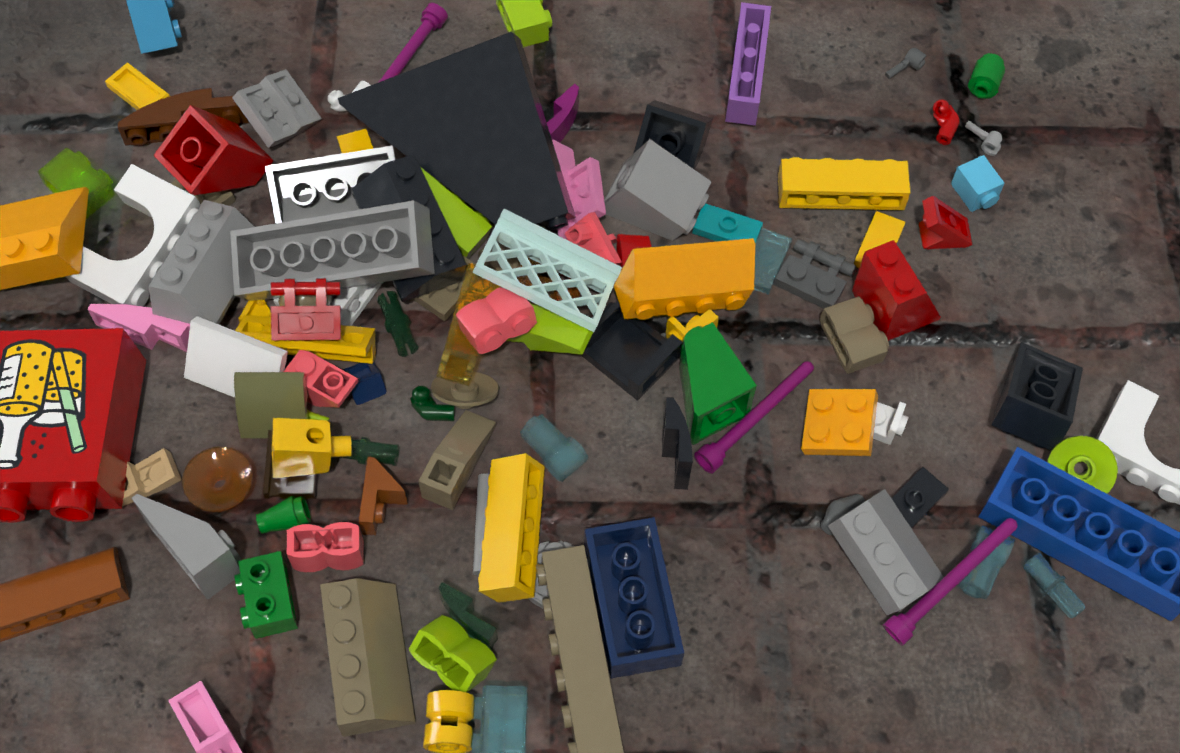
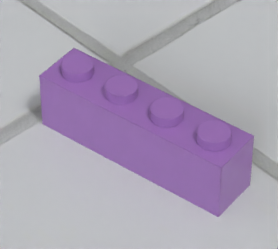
(748, 64)

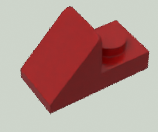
(943, 226)

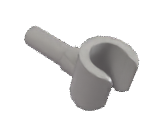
(991, 140)

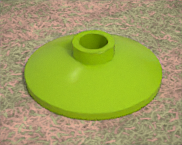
(1099, 458)

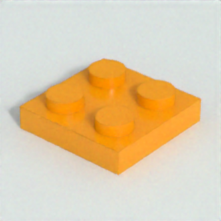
(840, 422)

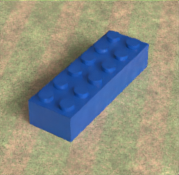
(1089, 532)

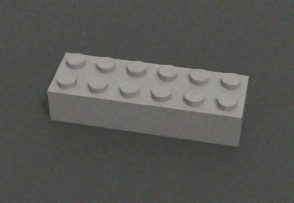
(342, 247)

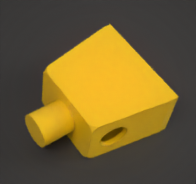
(305, 447)

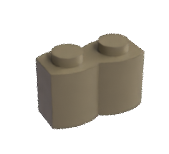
(854, 335)

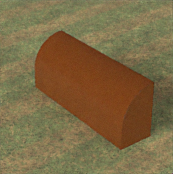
(61, 593)

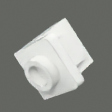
(889, 422)

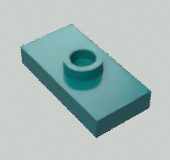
(725, 225)

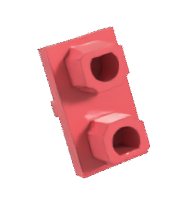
(591, 236)

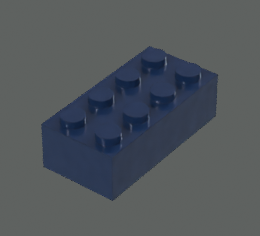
(633, 598)

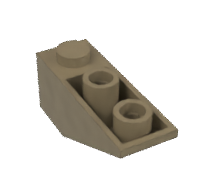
(455, 459)

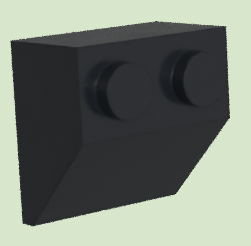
(675, 130)

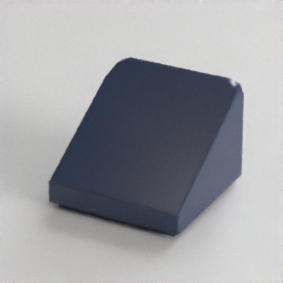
(369, 384)

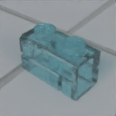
(502, 720)

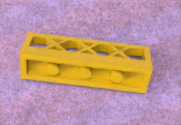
(356, 342)

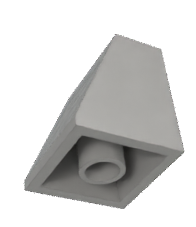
(657, 192)

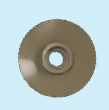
(480, 391)

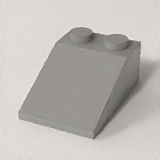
(194, 544)

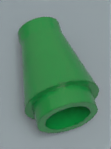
(284, 515)

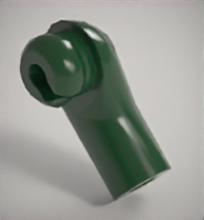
(427, 407)

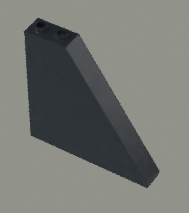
(474, 130)

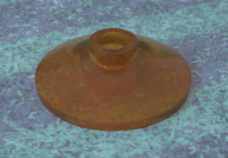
(210, 467)

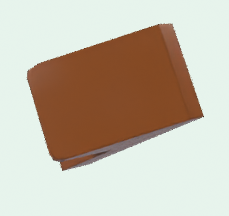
(378, 490)

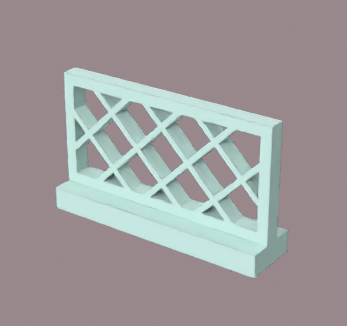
(554, 256)

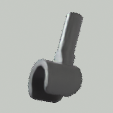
(913, 58)

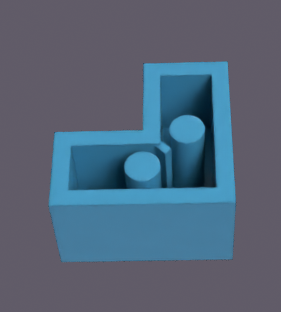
(154, 24)

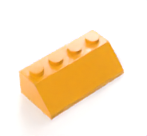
(686, 278)

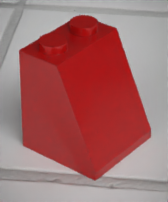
(211, 154)
(893, 292)

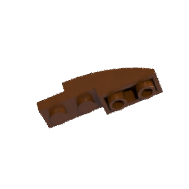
(158, 119)

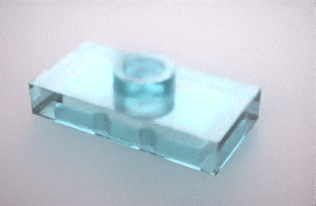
(769, 257)

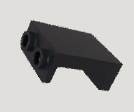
(630, 351)

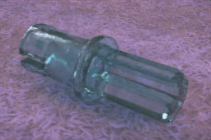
(1054, 585)

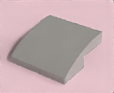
(276, 108)

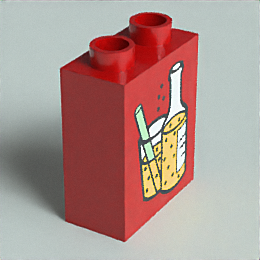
(66, 420)

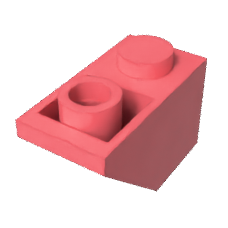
(324, 381)

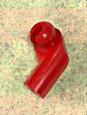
(947, 120)

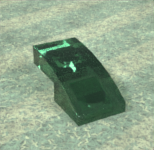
(460, 609)

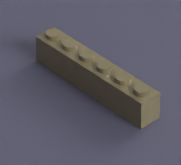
(580, 652)

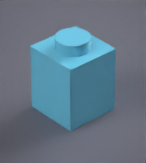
(977, 184)

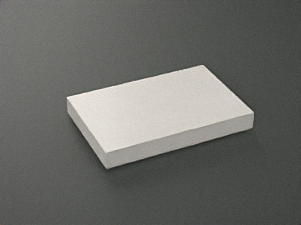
(219, 352)

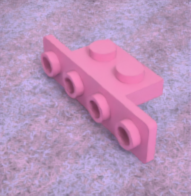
(582, 183)

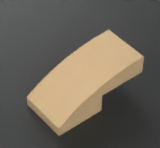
(150, 475)

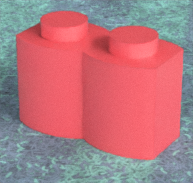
(495, 319)
(334, 546)

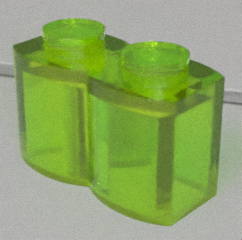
(74, 171)

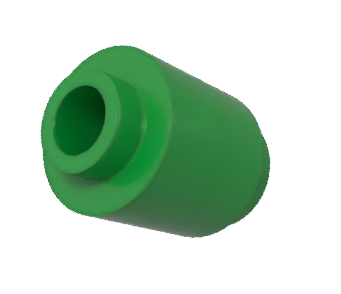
(987, 76)

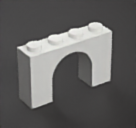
(129, 279)
(1125, 437)

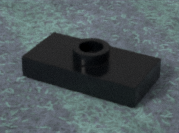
(919, 496)

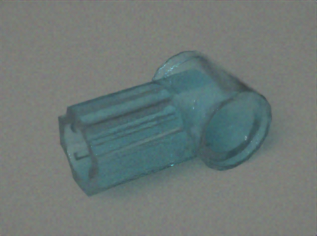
(559, 454)
(982, 578)

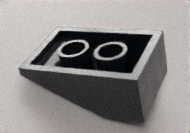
(1038, 397)

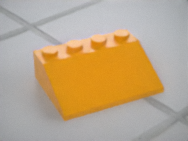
(42, 237)

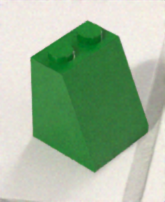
(713, 383)

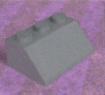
(886, 552)

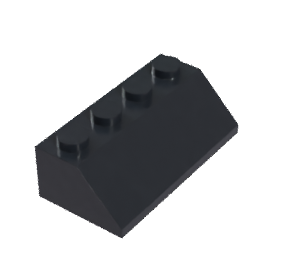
(403, 182)

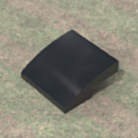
(677, 443)

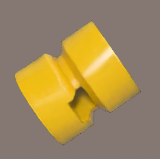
(449, 709)

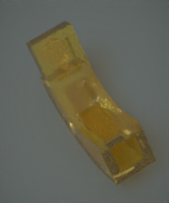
(459, 354)

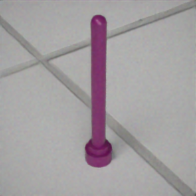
(432, 18)
(711, 455)
(903, 625)

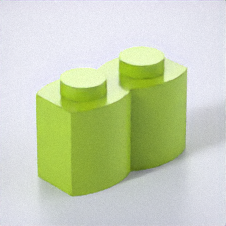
(453, 654)

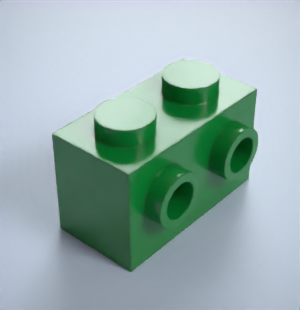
(266, 595)

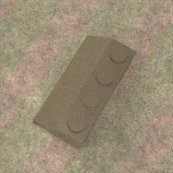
(367, 656)

